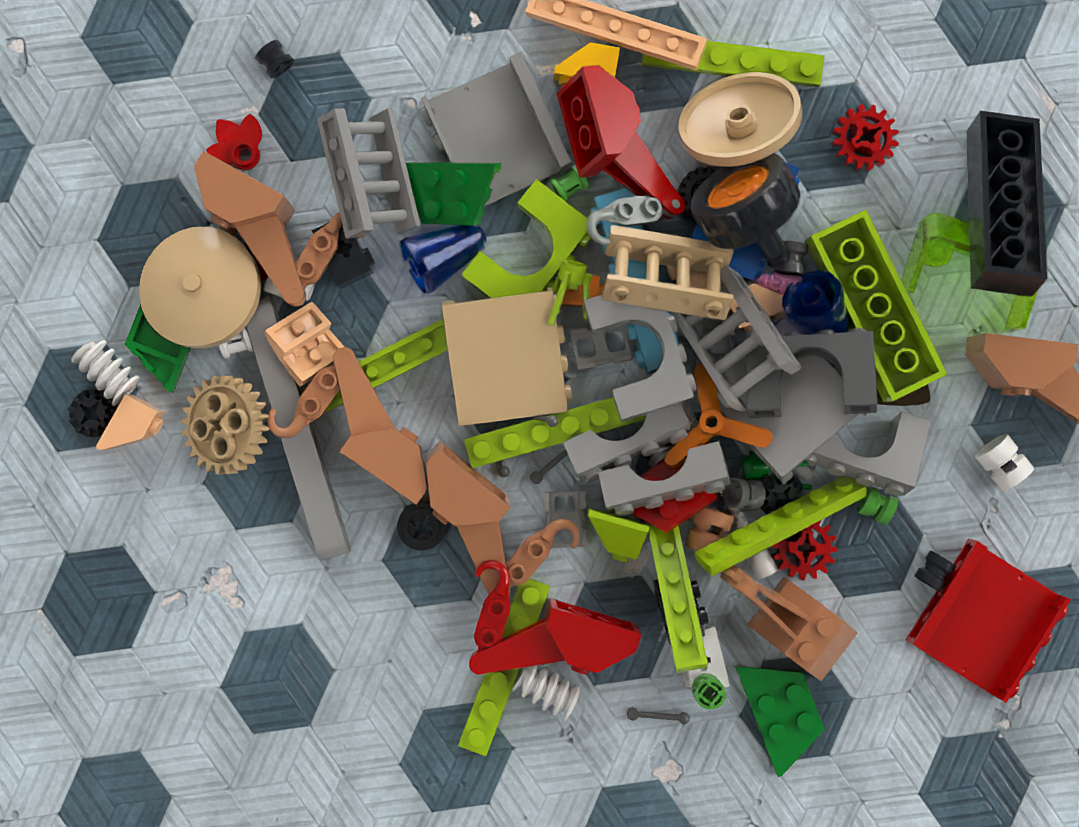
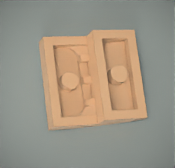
(304, 343)

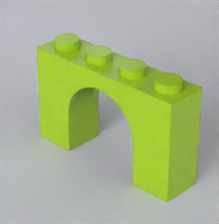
(566, 230)

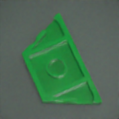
(451, 190)
(156, 352)
(782, 712)

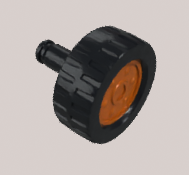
(748, 207)

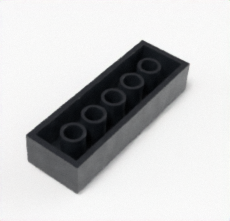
(1006, 204)

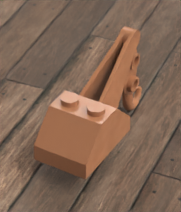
(260, 217)
(1028, 368)
(373, 440)
(476, 507)
(794, 622)

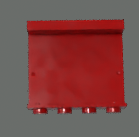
(988, 621)

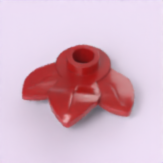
(235, 140)

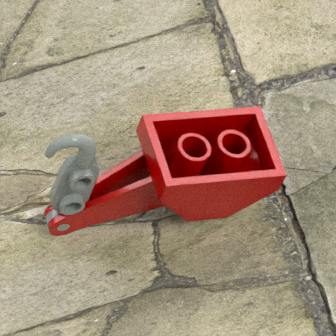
(603, 136)

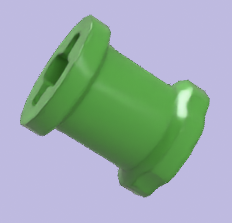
(569, 184)

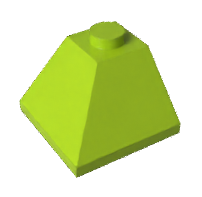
(619, 534)

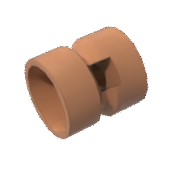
(700, 536)

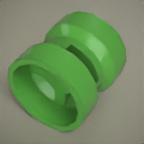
(877, 505)
(706, 685)

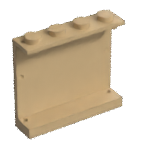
(506, 358)

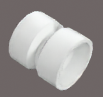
(998, 453)

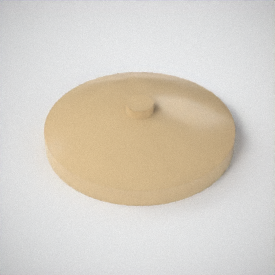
(740, 119)
(200, 287)

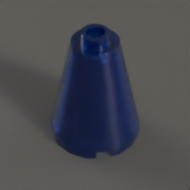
(441, 254)
(816, 303)

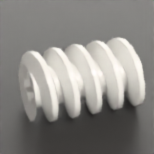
(105, 371)
(547, 690)

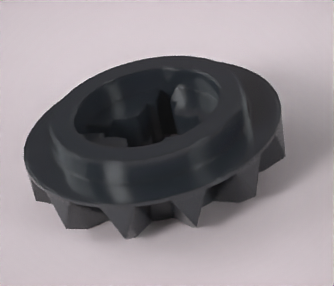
(78, 415)
(792, 489)
(407, 529)

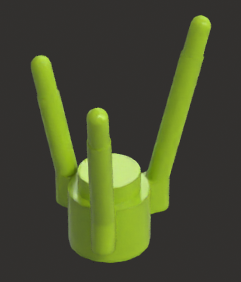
(569, 277)

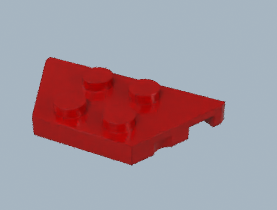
(672, 512)

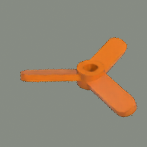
(725, 427)

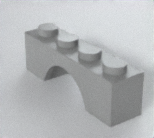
(594, 454)
(702, 471)

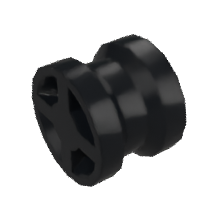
(274, 59)

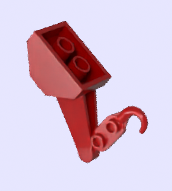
(566, 634)

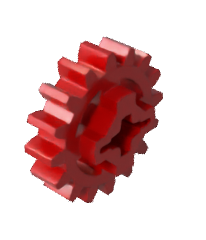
(859, 128)
(803, 559)

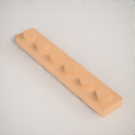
(621, 30)

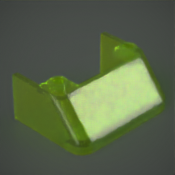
(934, 246)

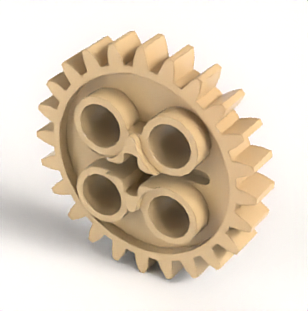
(224, 424)

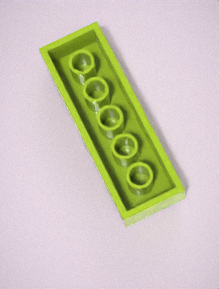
(879, 304)

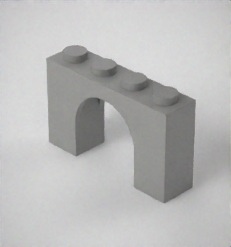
(670, 382)
(893, 470)

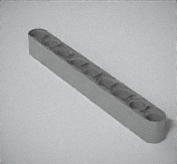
(303, 449)

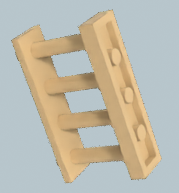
(670, 251)

